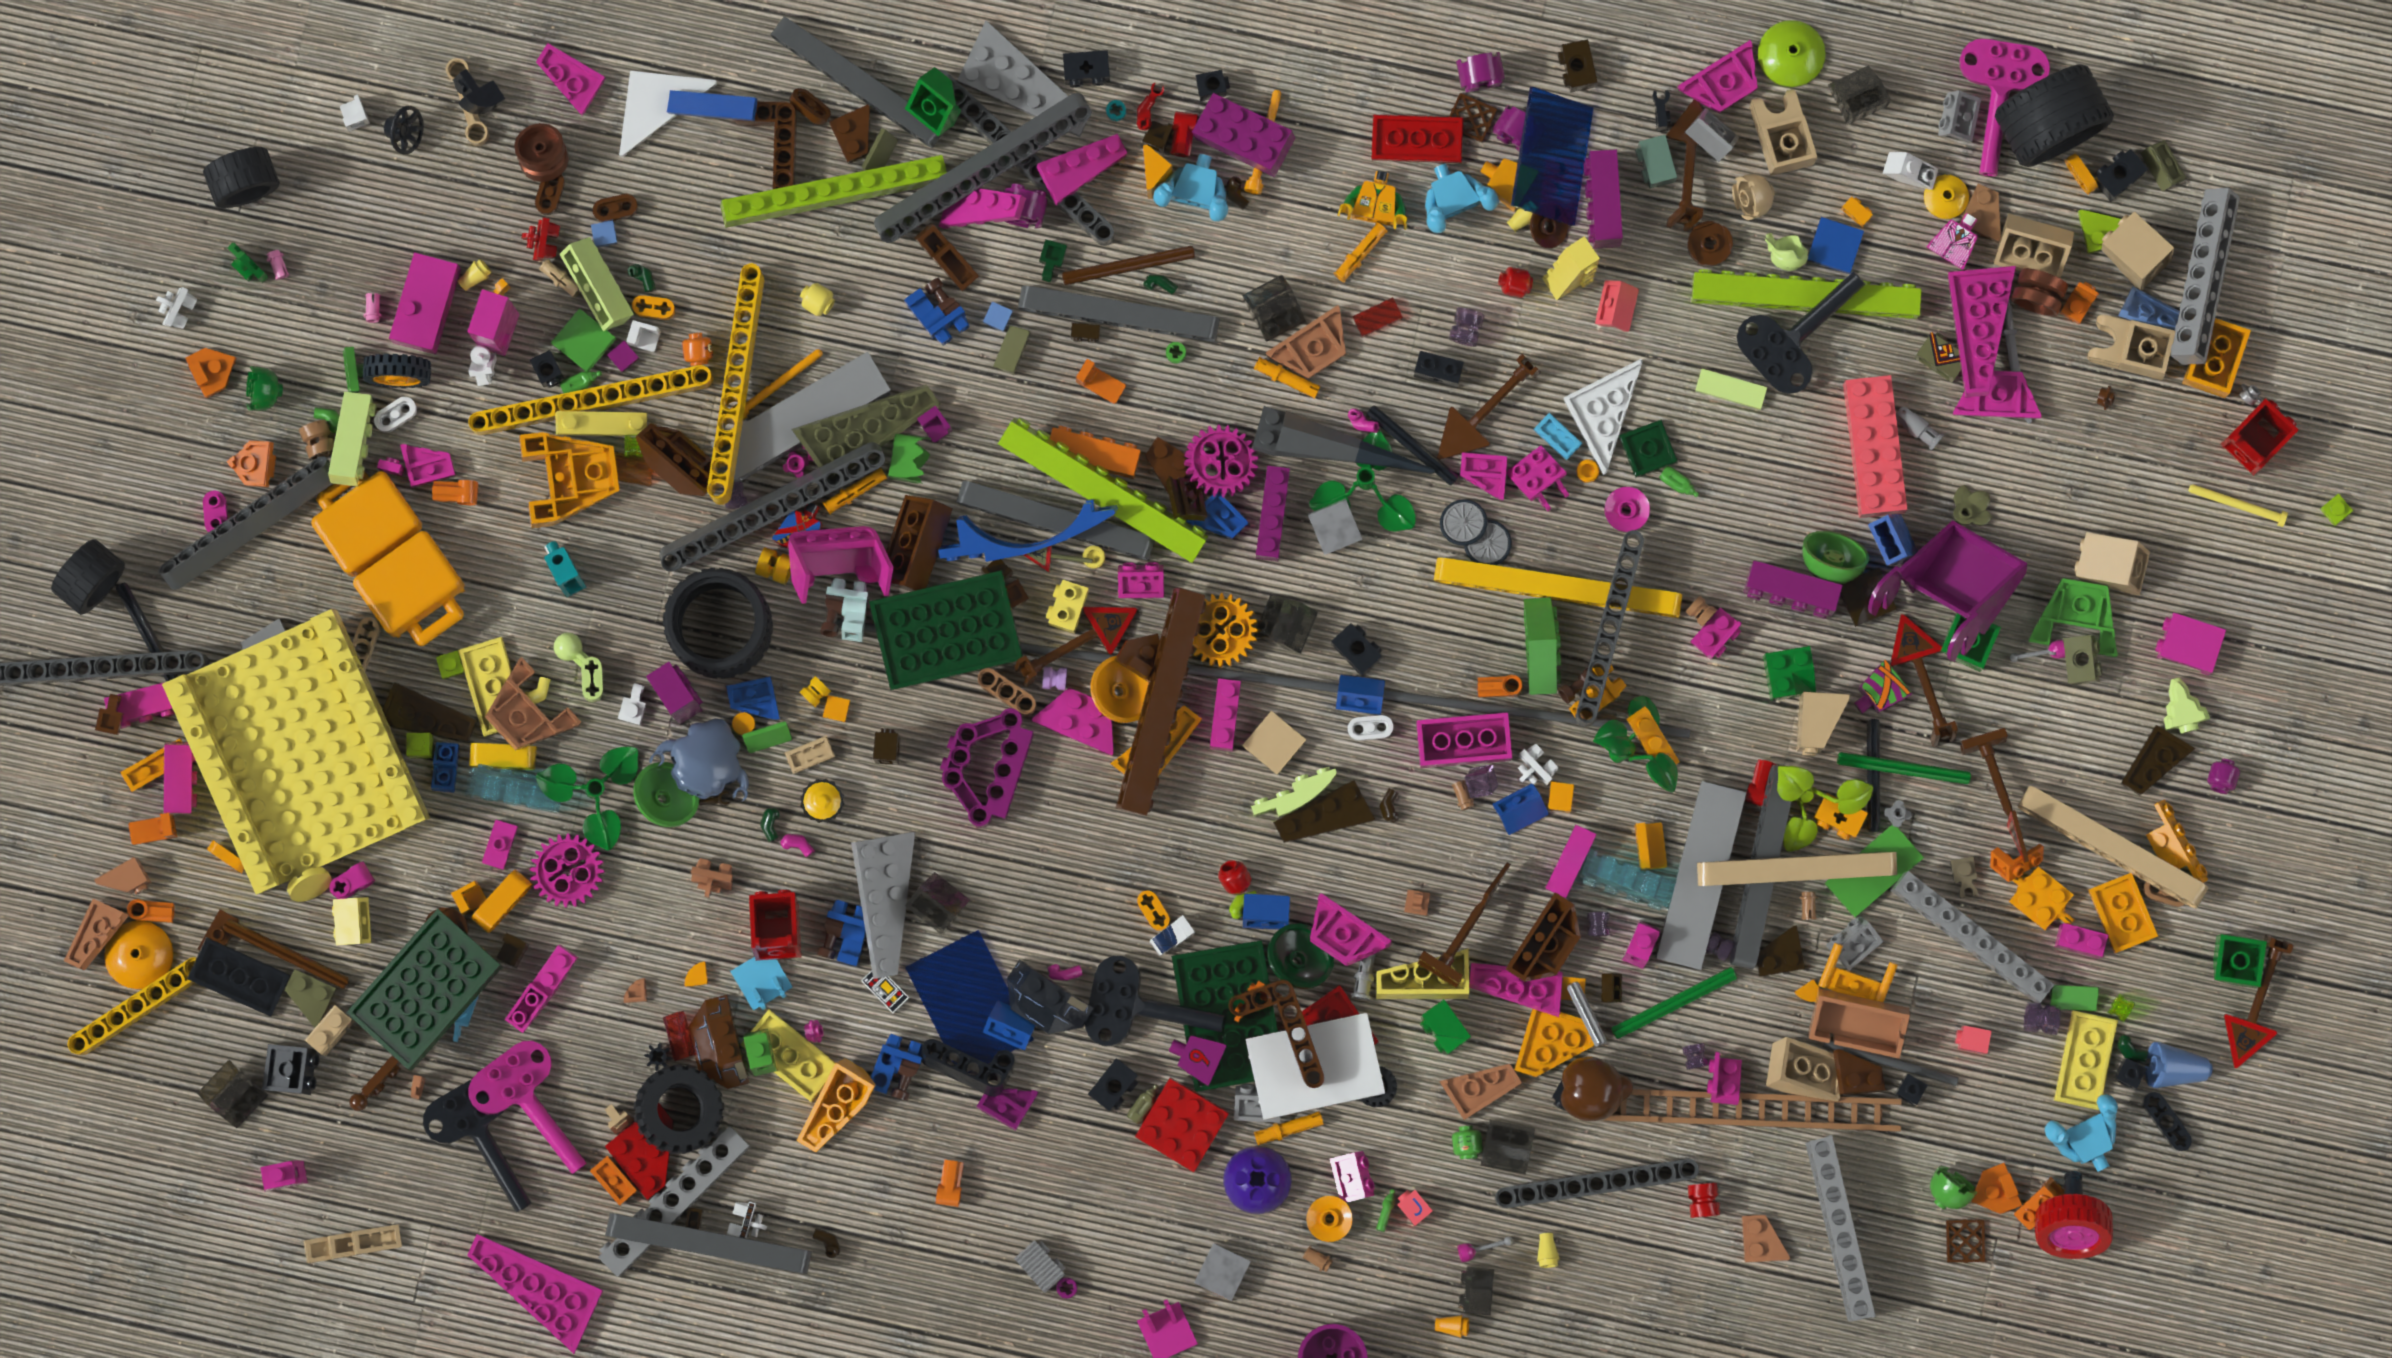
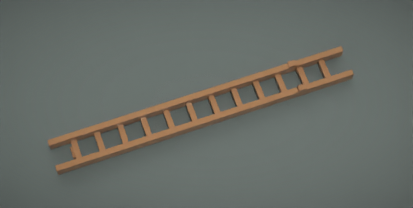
(1784, 1123)

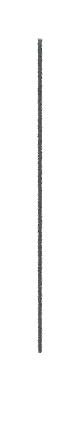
(1332, 687)

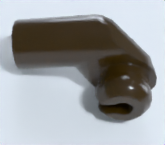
(1234, 192)
(1387, 808)
(830, 1242)

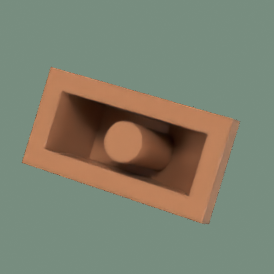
(127, 877)

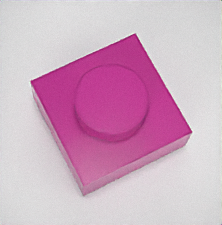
(390, 466)

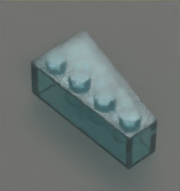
(508, 788)
(1626, 880)

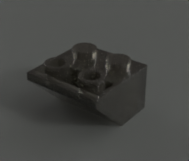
(1859, 94)
(1274, 308)
(1286, 623)
(937, 903)
(232, 1094)
(1507, 1146)
(1477, 1290)

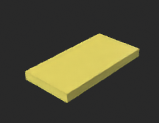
(486, 672)
(796, 1058)
(2085, 1060)

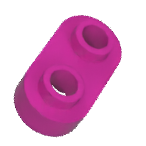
(214, 512)

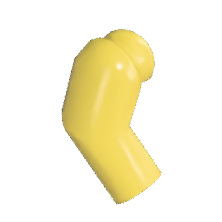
(540, 693)

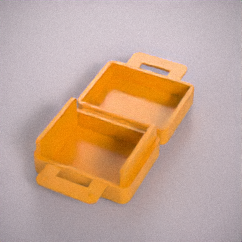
(393, 564)

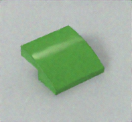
(583, 340)

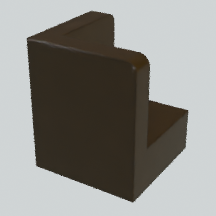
(1158, 136)
(997, 565)
(512, 950)

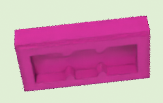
(499, 844)

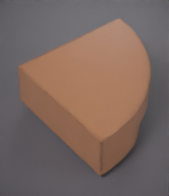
(636, 992)
(417, 1087)

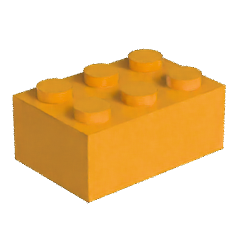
(2222, 361)

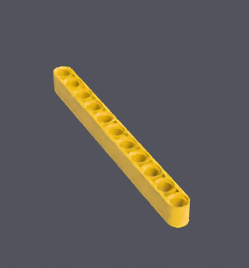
(739, 393)
(602, 402)
(1554, 586)

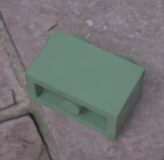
(1656, 162)

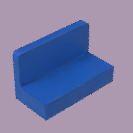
(1360, 694)
(1520, 809)
(1265, 911)
(1009, 1026)

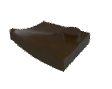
(1857, 596)

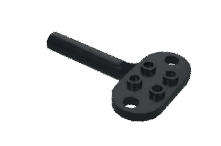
(1778, 350)
(1119, 1002)
(463, 1120)

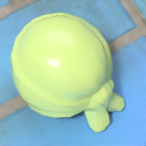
(1787, 252)

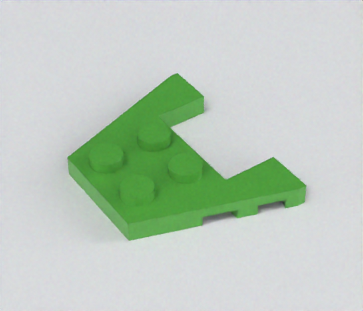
(2082, 606)

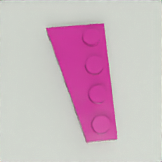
(1072, 170)
(983, 207)
(1536, 994)

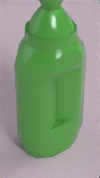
(579, 381)
(1677, 481)
(1388, 1204)

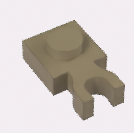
(1964, 872)

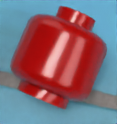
(1515, 282)
(1234, 877)

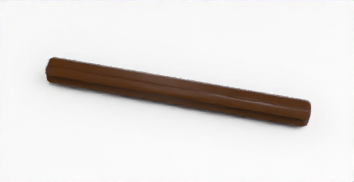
(1128, 265)
(286, 953)

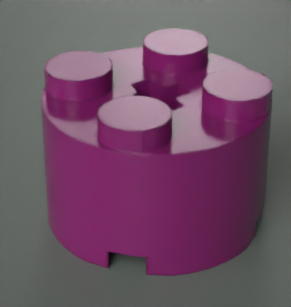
(1481, 71)
(1510, 126)
(1033, 209)

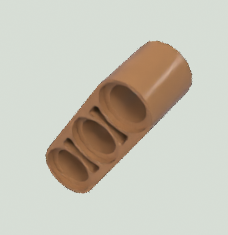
(1001, 682)

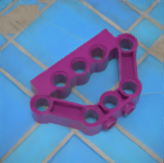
(983, 730)

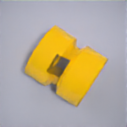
(779, 573)

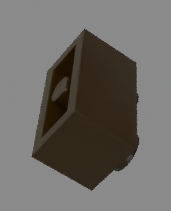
(1085, 332)
(1611, 988)
(694, 1218)

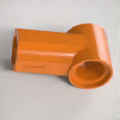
(463, 492)
(1497, 686)
(153, 911)
(949, 1189)

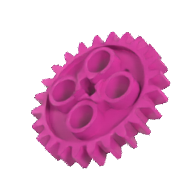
(1241, 461)
(576, 889)

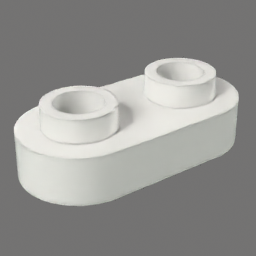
(395, 413)
(1370, 729)

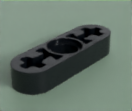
(2176, 1122)

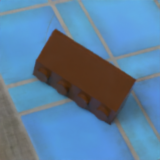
(916, 541)

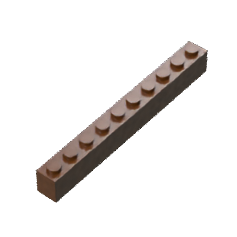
(1160, 702)

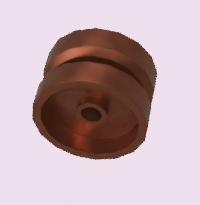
(541, 152)
(2039, 292)

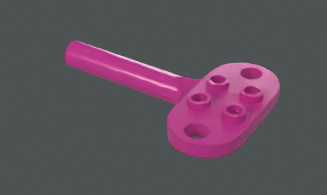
(2002, 69)
(512, 1081)

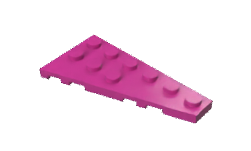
(1979, 314)
(549, 1295)

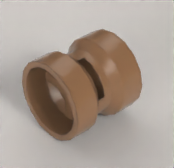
(1699, 605)

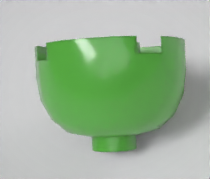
(1951, 1189)

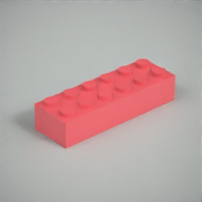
(1875, 446)

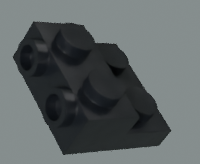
(290, 1069)

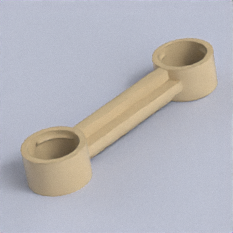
(472, 119)

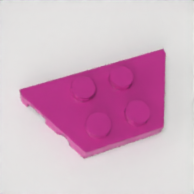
(1724, 80)
(2007, 398)
(1079, 719)
(1344, 934)

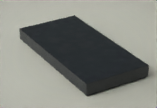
(238, 976)

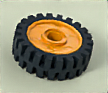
(397, 370)

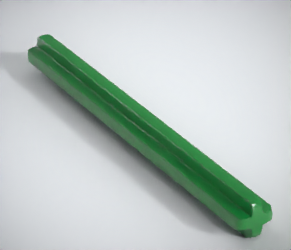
(1903, 768)
(1674, 1002)

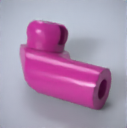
(1361, 423)
(797, 841)
(1064, 975)

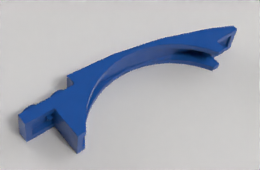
(976, 541)

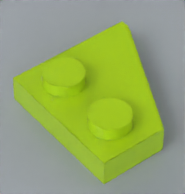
(2095, 227)

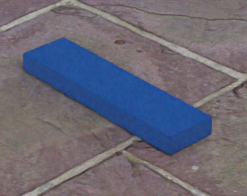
(712, 105)

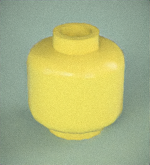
(817, 299)

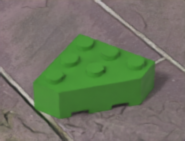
(1542, 645)

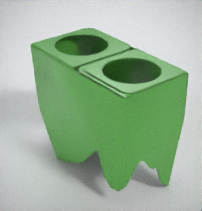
(907, 458)

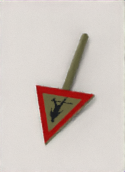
(1043, 557)

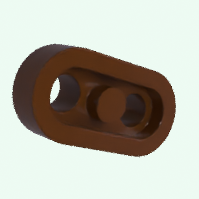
(810, 106)
(551, 194)
(615, 207)

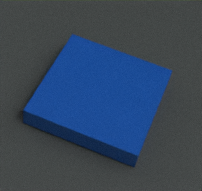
(1835, 245)

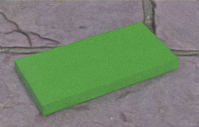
(1861, 891)

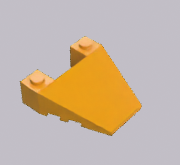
(576, 474)

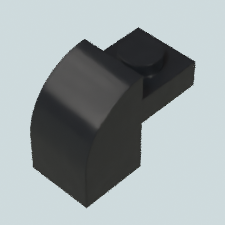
(477, 99)

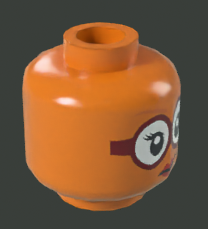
(697, 349)

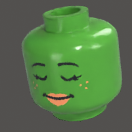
(1467, 1142)

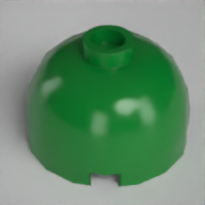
(262, 388)

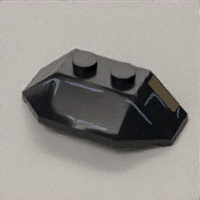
(1045, 1001)

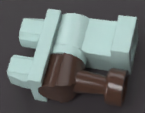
(845, 603)

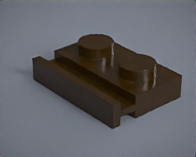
(1186, 499)

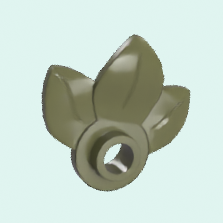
(1972, 503)

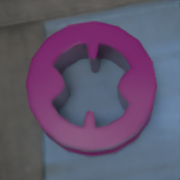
(1064, 1294)

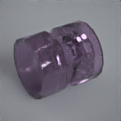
(1469, 319)
(2042, 1018)

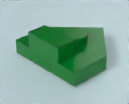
(246, 265)

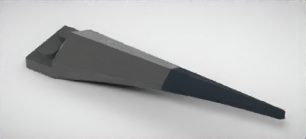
(1295, 436)

